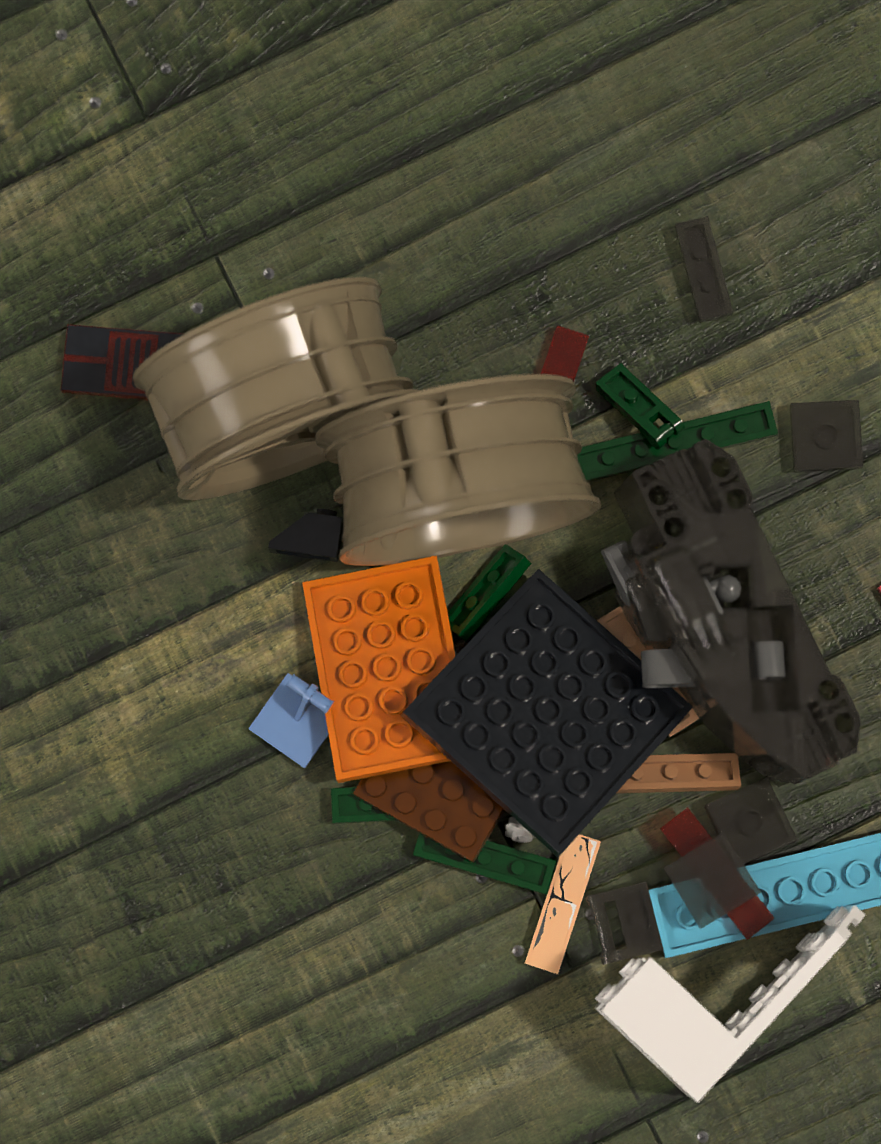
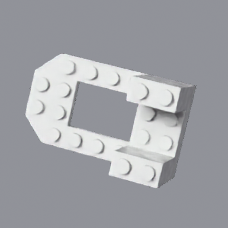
(684, 1036)

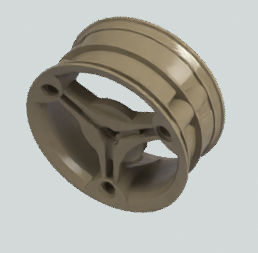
(260, 382)
(457, 469)

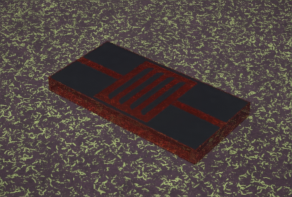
(104, 359)

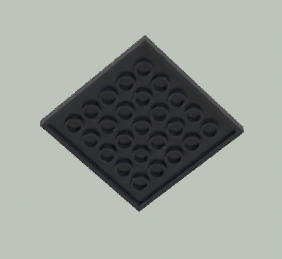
(546, 712)

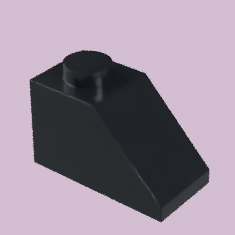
(311, 537)

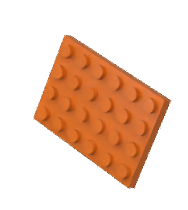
(375, 649)

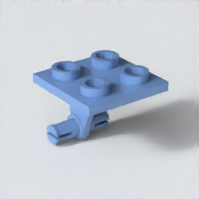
(294, 719)

